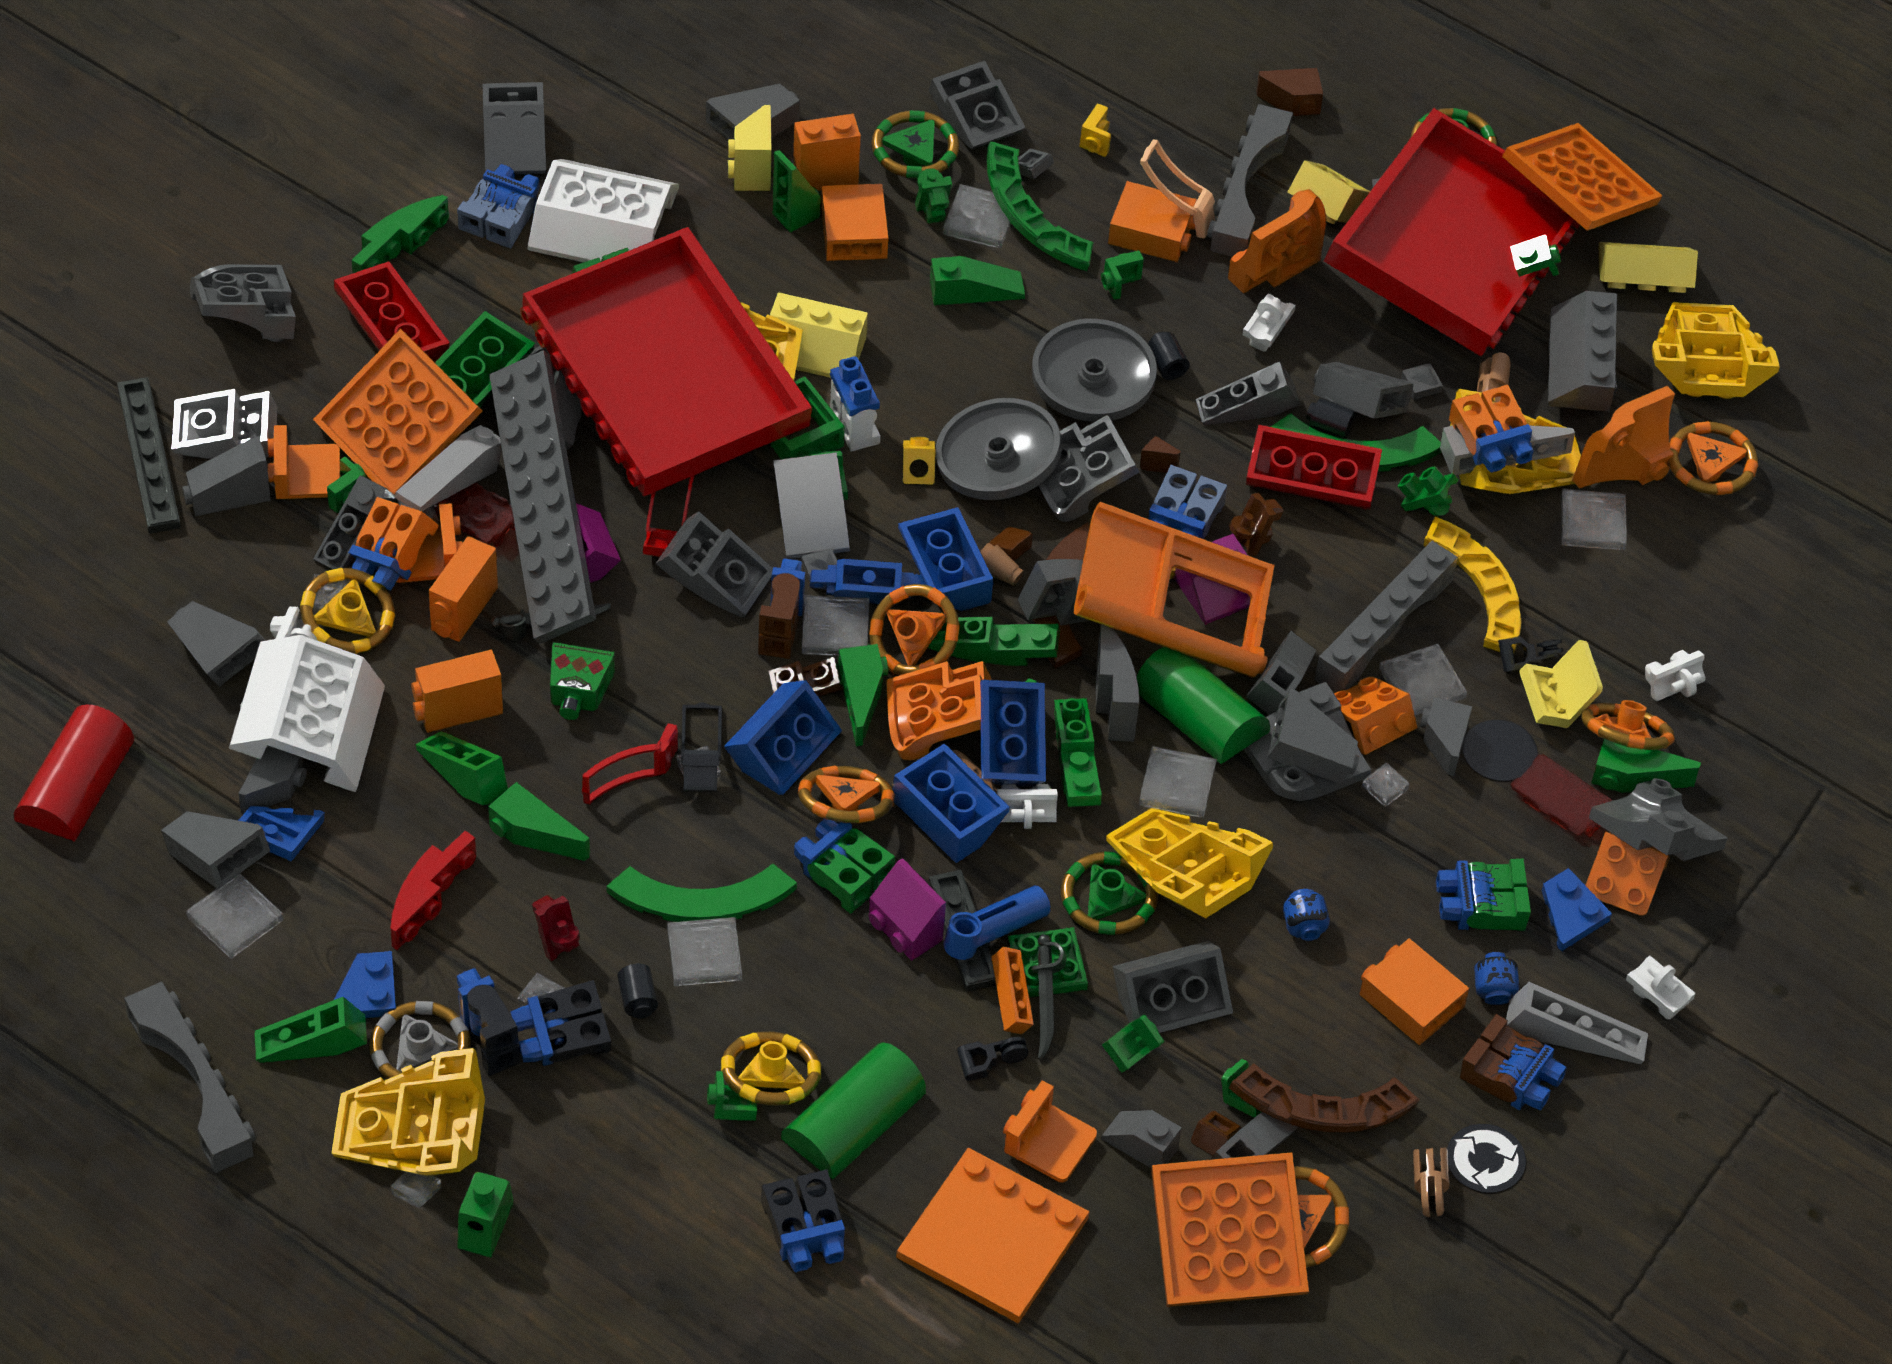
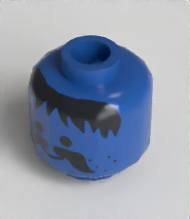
(1306, 914)
(1496, 978)

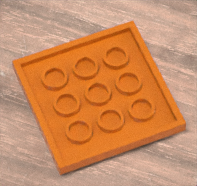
(1582, 176)
(397, 413)
(1229, 1229)
(992, 1235)

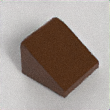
(1158, 456)
(1013, 541)
(1213, 1132)

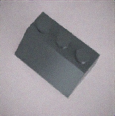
(1175, 986)

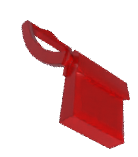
(659, 539)
(663, 754)

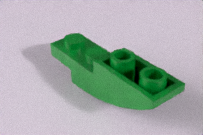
(401, 230)
(1001, 644)
(1076, 752)

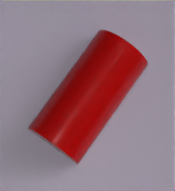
(385, 305)
(1314, 467)
(75, 772)

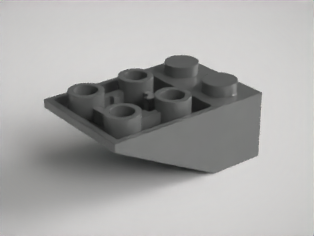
(514, 127)

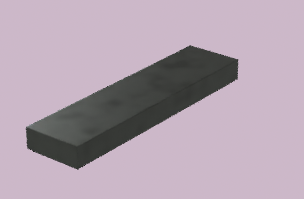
(952, 888)

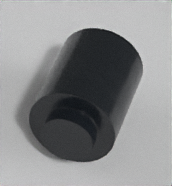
(1169, 355)
(1330, 418)
(637, 990)

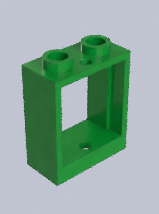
(826, 437)

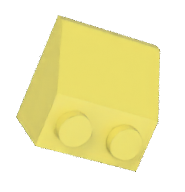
(751, 152)
(1337, 193)

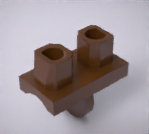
(1255, 523)

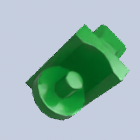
(933, 194)
(1427, 491)

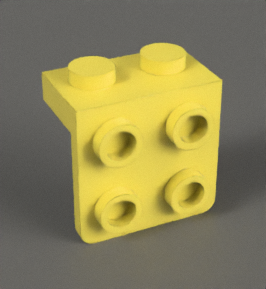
(1565, 690)

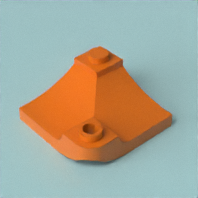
(1282, 245)
(1631, 444)
(933, 706)

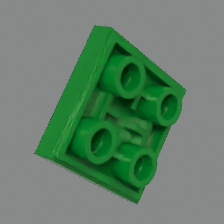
(1068, 979)

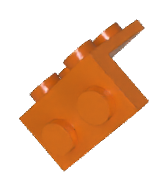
(301, 469)
(437, 549)
(1376, 713)
(1626, 875)
(1047, 1136)

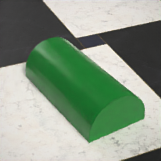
(481, 351)
(1200, 704)
(856, 1109)

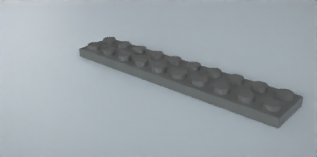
(542, 497)

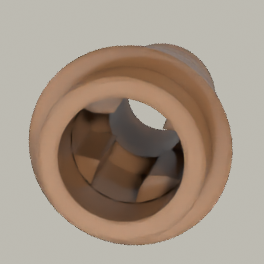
(1001, 565)

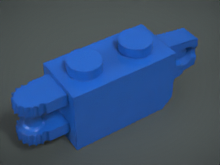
(863, 579)

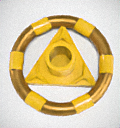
(348, 610)
(771, 1069)

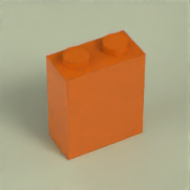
(828, 150)
(854, 222)
(1151, 222)
(463, 589)
(457, 691)
(1413, 991)

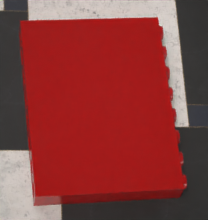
(1443, 233)
(665, 361)

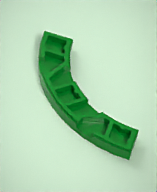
(1025, 214)
(1398, 451)
(687, 904)

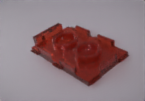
(481, 513)
(1561, 794)

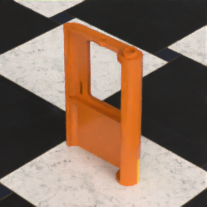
(1129, 576)

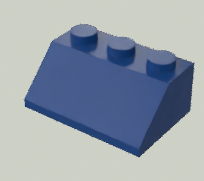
(949, 558)
(1013, 732)
(783, 736)
(949, 802)

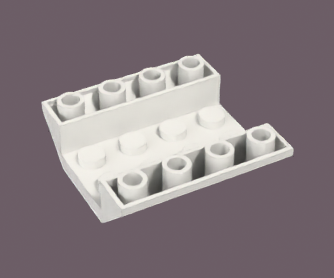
(596, 211)
(310, 705)

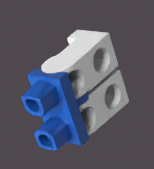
(854, 403)

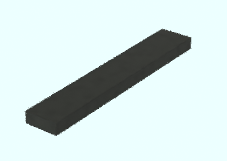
(148, 455)

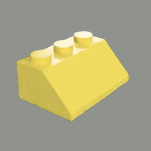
(1647, 266)
(827, 334)

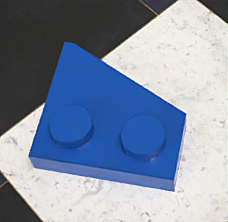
(283, 829)
(1573, 908)
(370, 984)

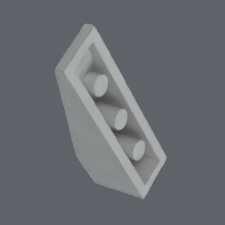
(1544, 441)
(455, 468)
(1571, 1025)

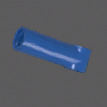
(971, 930)

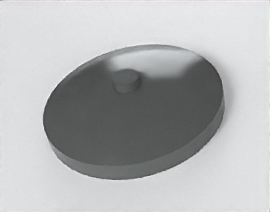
(1094, 369)
(998, 448)

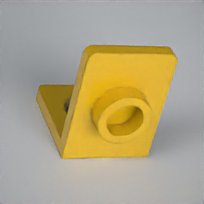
(916, 449)

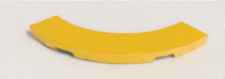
(1488, 575)

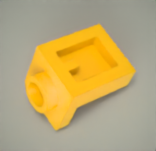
(1094, 132)

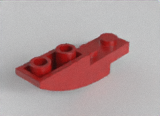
(421, 891)

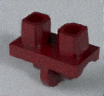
(555, 926)

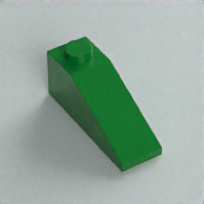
(793, 197)
(972, 281)
(862, 683)
(1625, 767)
(468, 768)
(535, 825)
(313, 1033)

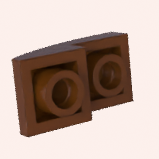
(822, 676)

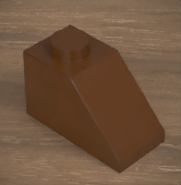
(1292, 90)

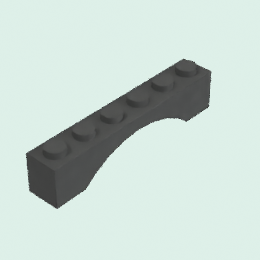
(1265, 140)
(1417, 584)
(160, 1024)

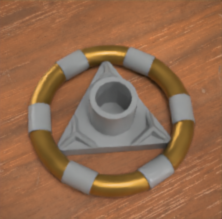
(417, 1037)

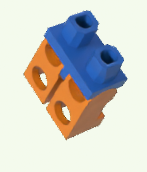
(1493, 428)
(391, 541)

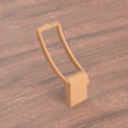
(1203, 208)

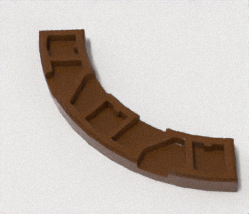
(1070, 547)
(1321, 1111)

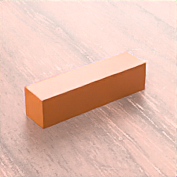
(1012, 990)

